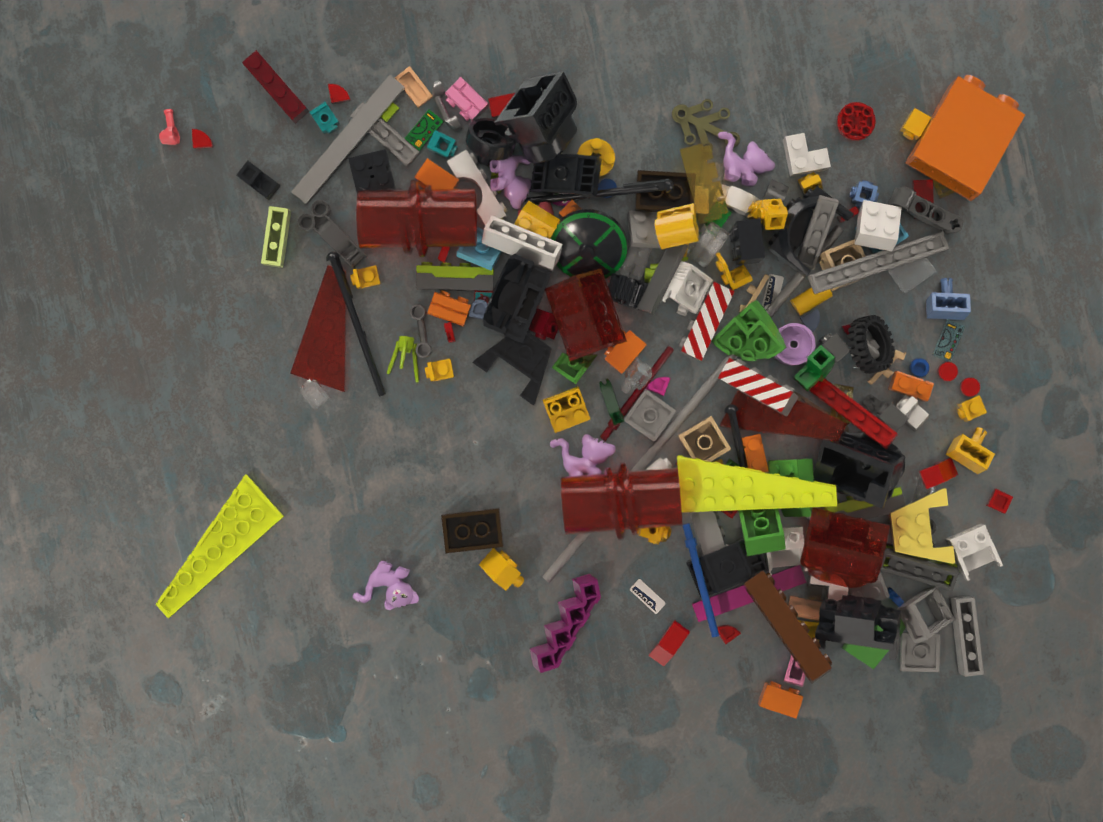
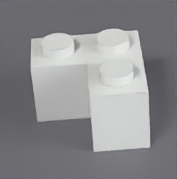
(800, 160)

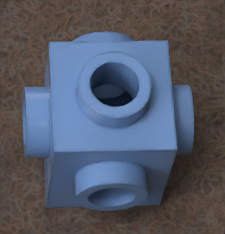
(863, 187)

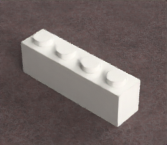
(522, 242)

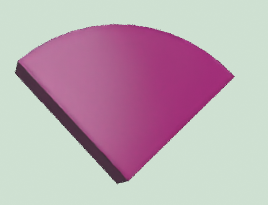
(659, 385)

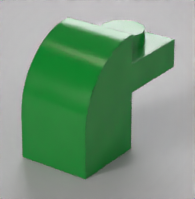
(817, 368)

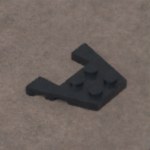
(527, 357)

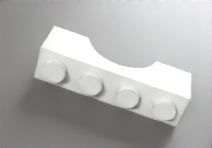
(464, 168)

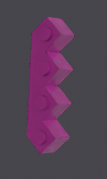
(562, 633)

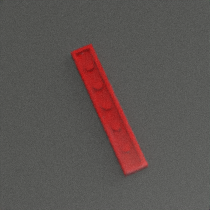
(854, 413)

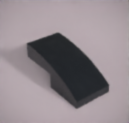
(258, 180)

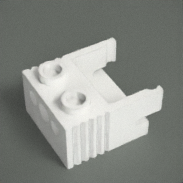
(688, 288)
(973, 549)
(792, 554)

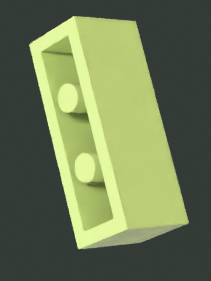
(276, 237)

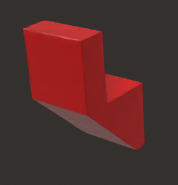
(938, 473)
(669, 643)

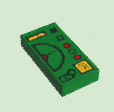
(424, 130)

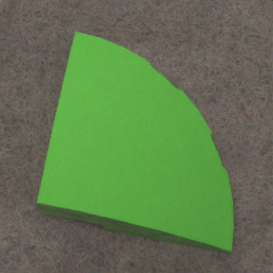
(750, 335)

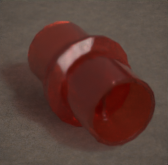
(416, 218)
(621, 501)

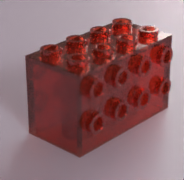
(585, 314)

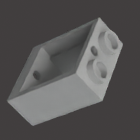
(913, 620)

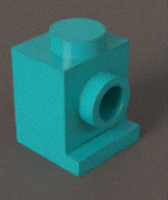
(319, 112)
(439, 138)

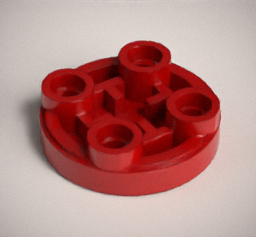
(856, 121)

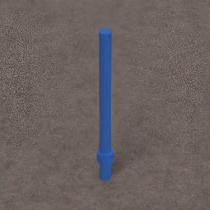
(691, 544)

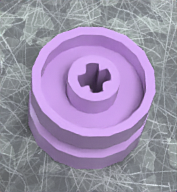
(804, 344)

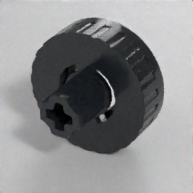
(489, 141)

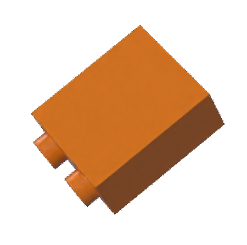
(966, 137)

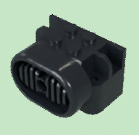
(543, 118)
(860, 467)

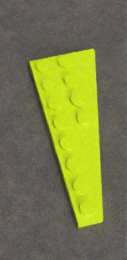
(727, 488)
(236, 528)

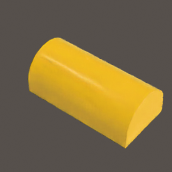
(808, 300)

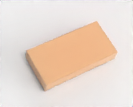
(414, 87)
(805, 608)

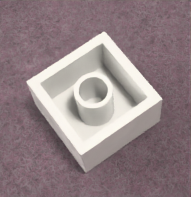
(878, 225)

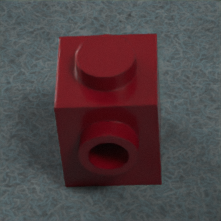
(544, 325)

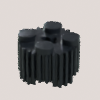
(627, 290)

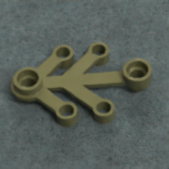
(701, 124)

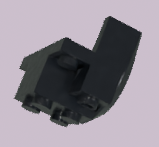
(787, 240)
(516, 298)
(857, 623)

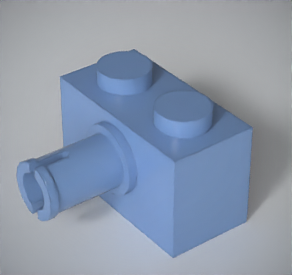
(948, 304)

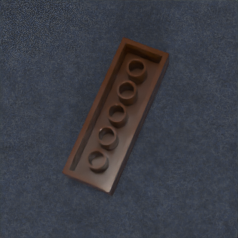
(787, 627)

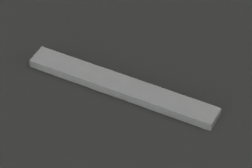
(348, 139)
(878, 262)

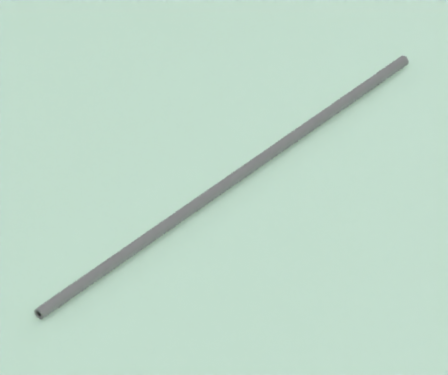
(690, 407)

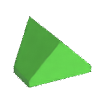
(573, 369)

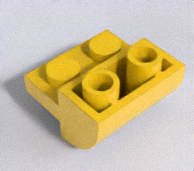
(677, 226)
(566, 409)

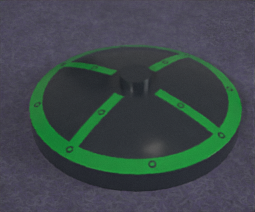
(590, 243)

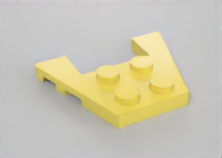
(913, 531)

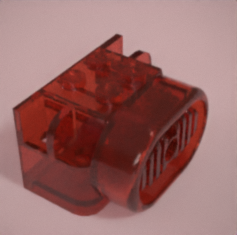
(844, 548)

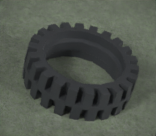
(860, 348)

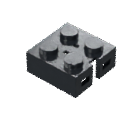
(376, 178)

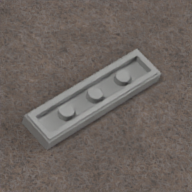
(391, 140)
(817, 231)

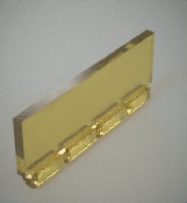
(700, 177)

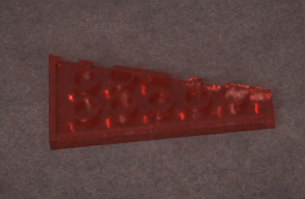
(324, 340)
(801, 421)

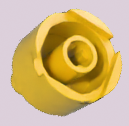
(599, 148)

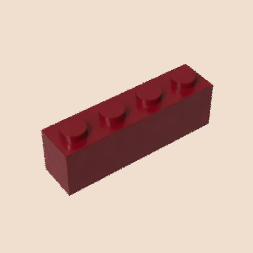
(275, 86)

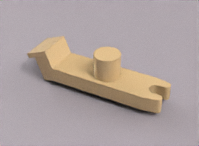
(754, 291)
(887, 373)

